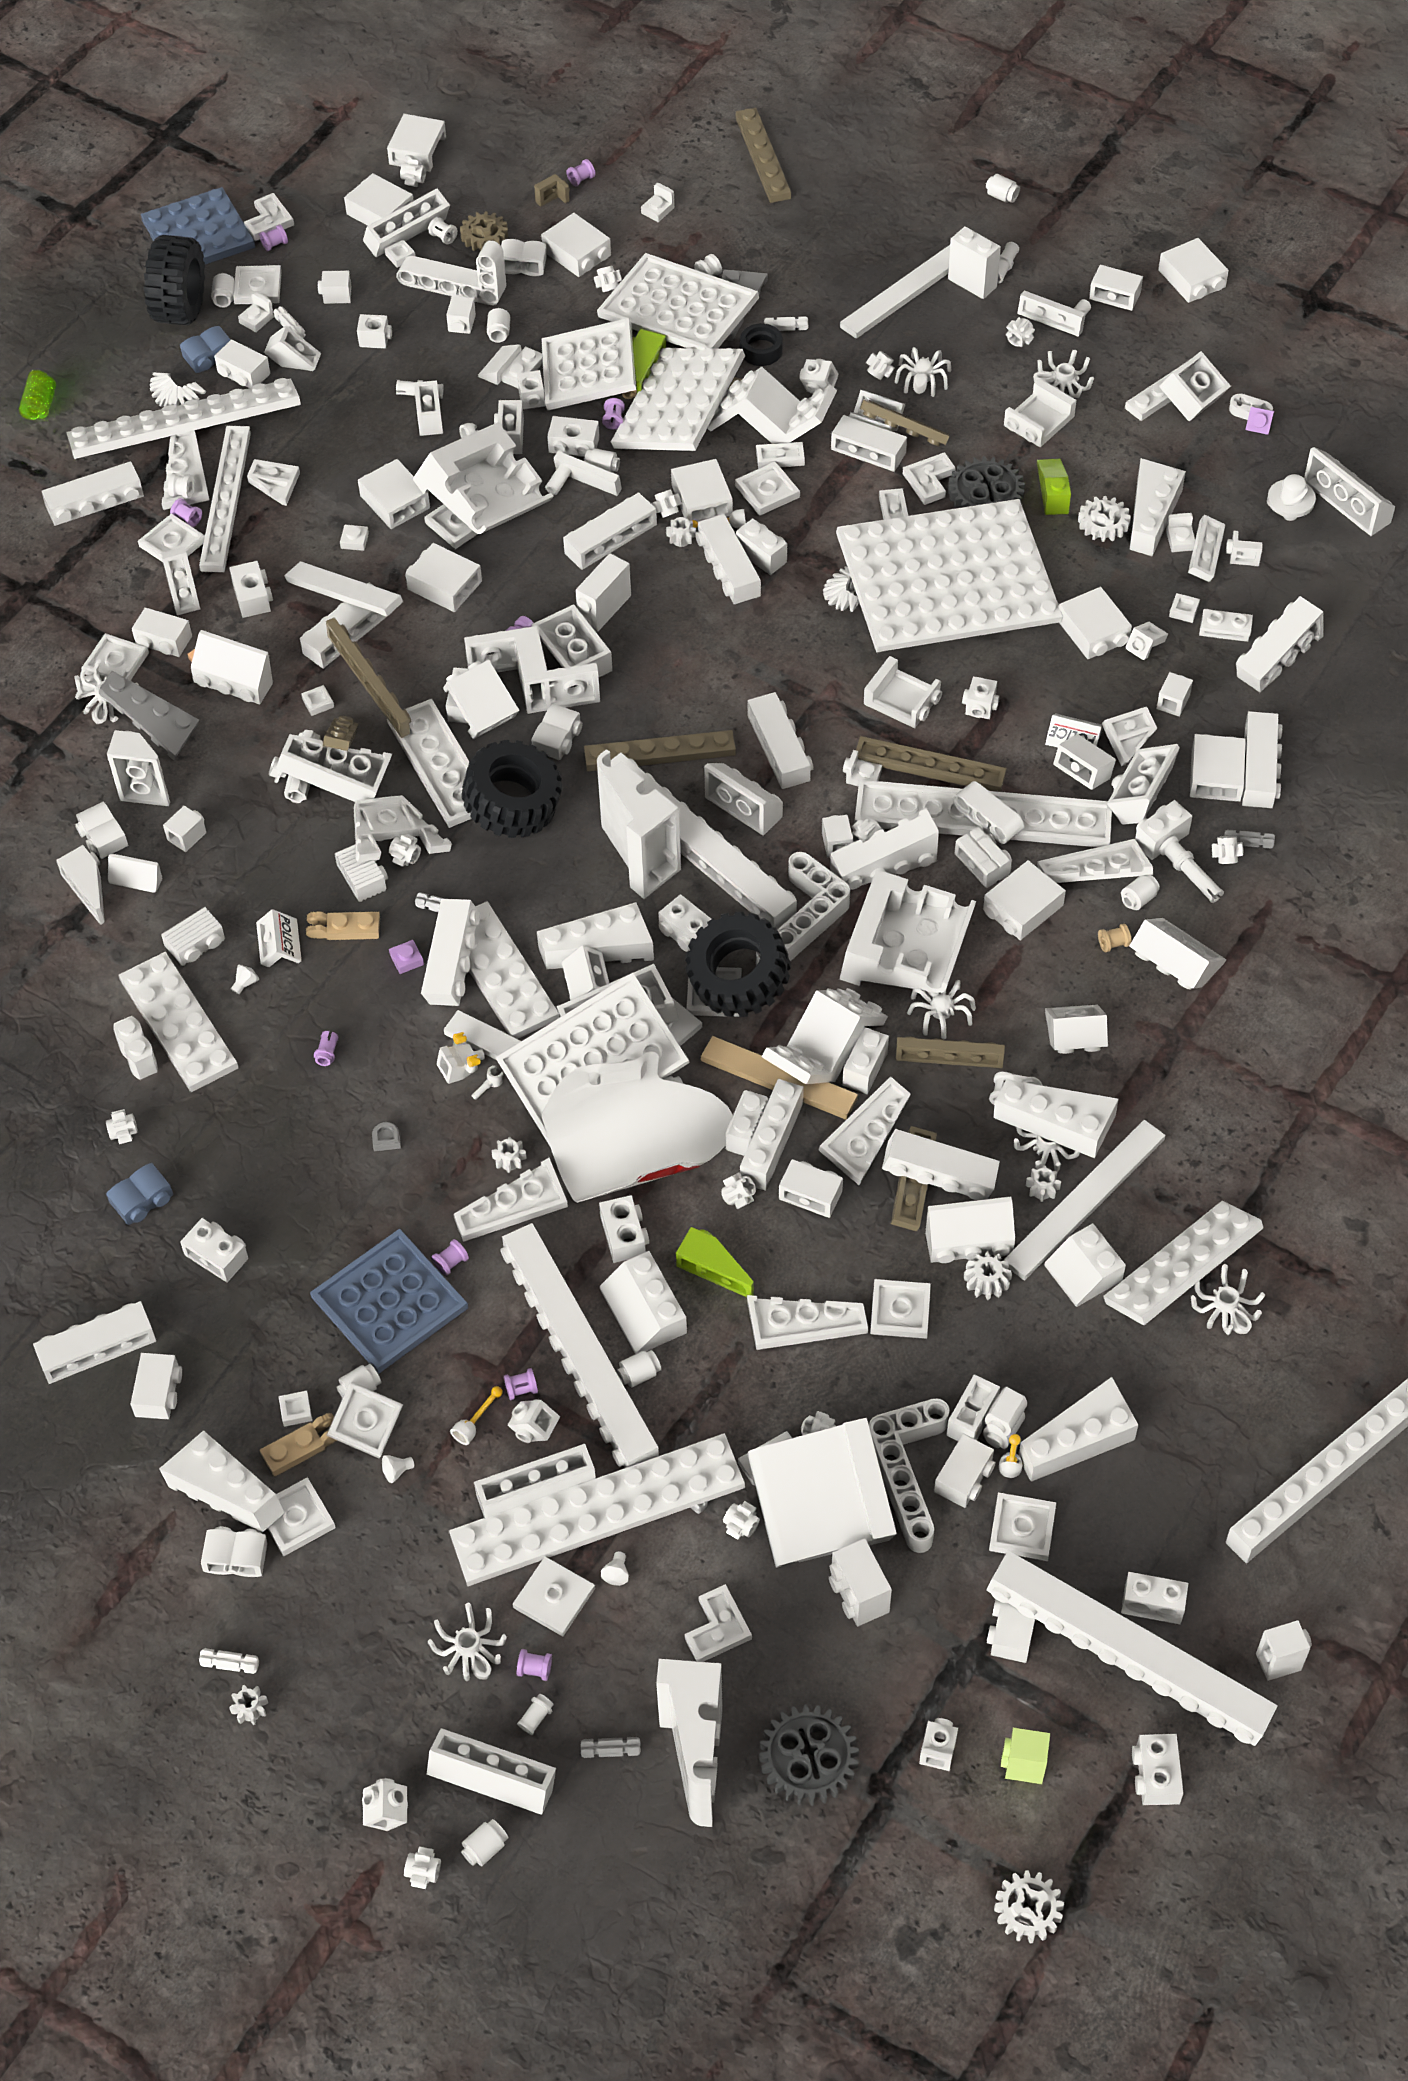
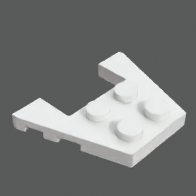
(391, 817)

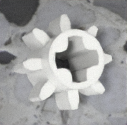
(413, 172)
(607, 278)
(1020, 332)
(880, 365)
(667, 503)
(681, 532)
(864, 829)
(1227, 849)
(404, 850)
(121, 1126)
(509, 1154)
(1043, 1183)
(738, 1190)
(817, 1423)
(741, 1520)
(253, 1712)
(422, 1867)

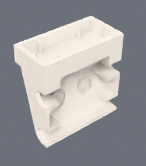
(482, 479)
(639, 826)
(906, 936)
(821, 1492)
(692, 1707)

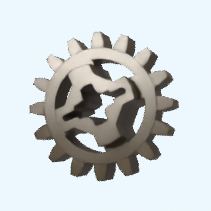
(482, 229)

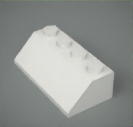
(1347, 492)

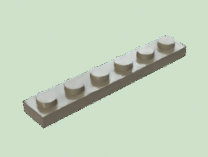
(763, 155)
(365, 673)
(666, 749)
(930, 764)

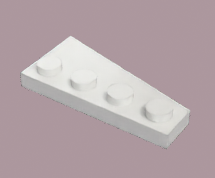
(864, 1132)
(526, 1198)

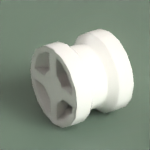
(709, 265)
(181, 485)

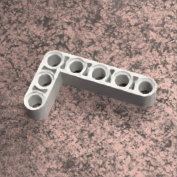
(483, 284)
(829, 896)
(901, 1469)

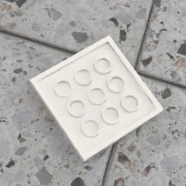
(588, 364)

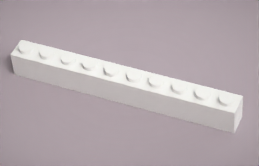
(724, 862)
(579, 1347)
(1320, 1475)
(1132, 1648)

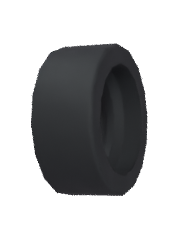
(765, 332)

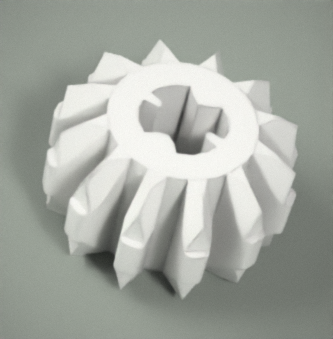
(994, 1283)

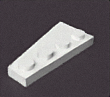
(185, 459)
(1103, 862)
(802, 1321)

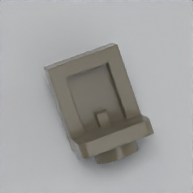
(550, 189)

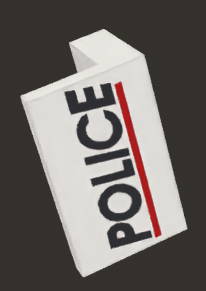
(1065, 727)
(278, 938)

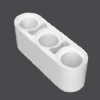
(988, 812)

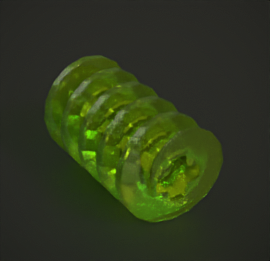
(37, 395)

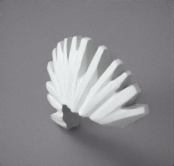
(169, 393)
(841, 591)

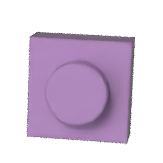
(1259, 420)
(406, 956)

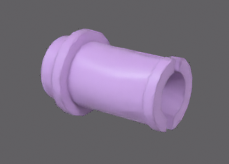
(325, 1053)

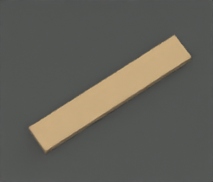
(762, 1072)

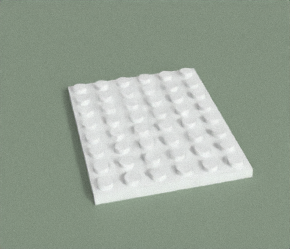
(948, 575)

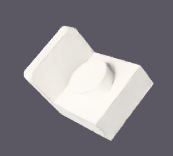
(659, 204)
(258, 313)
(1180, 532)
(1243, 551)
(1144, 638)
(860, 770)

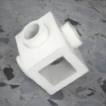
(818, 374)
(981, 698)
(533, 1421)
(385, 1805)

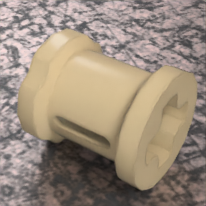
(1114, 937)

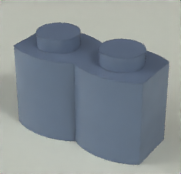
(201, 350)
(140, 1194)

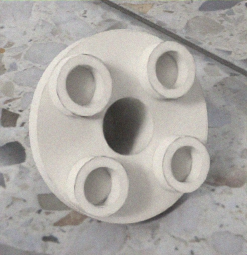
(1291, 497)

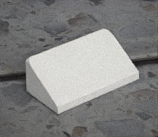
(499, 363)
(134, 873)

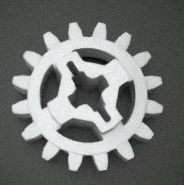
(1104, 518)
(1017, 1913)

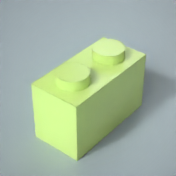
(1026, 1755)

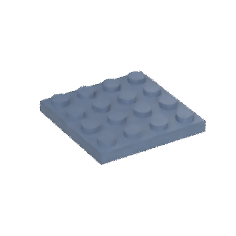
(207, 219)
(389, 1300)

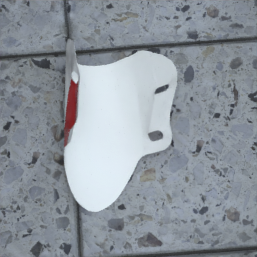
(629, 1127)

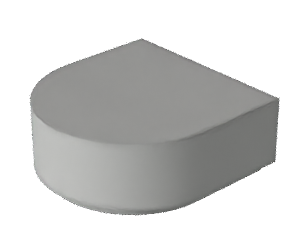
(386, 1137)

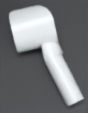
(492, 1080)

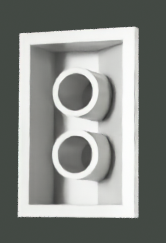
(574, 640)
(231, 667)
(136, 770)
(1142, 782)
(742, 797)
(1176, 953)
(970, 1228)
(643, 1303)

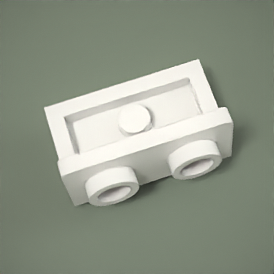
(886, 402)
(1226, 625)

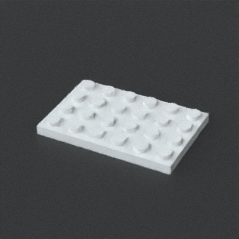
(678, 303)
(678, 399)
(605, 1029)

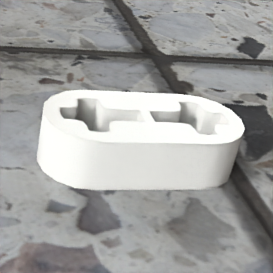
(1246, 403)

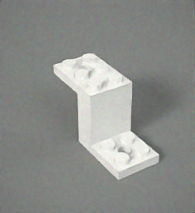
(772, 407)
(541, 688)
(825, 1036)

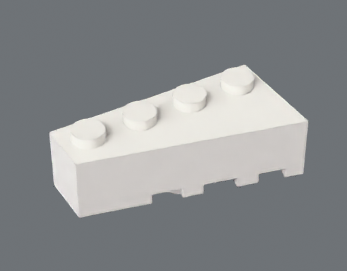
(345, 773)
(615, 933)

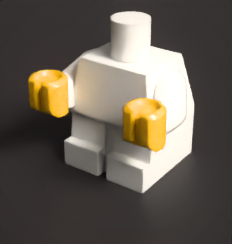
(459, 1060)

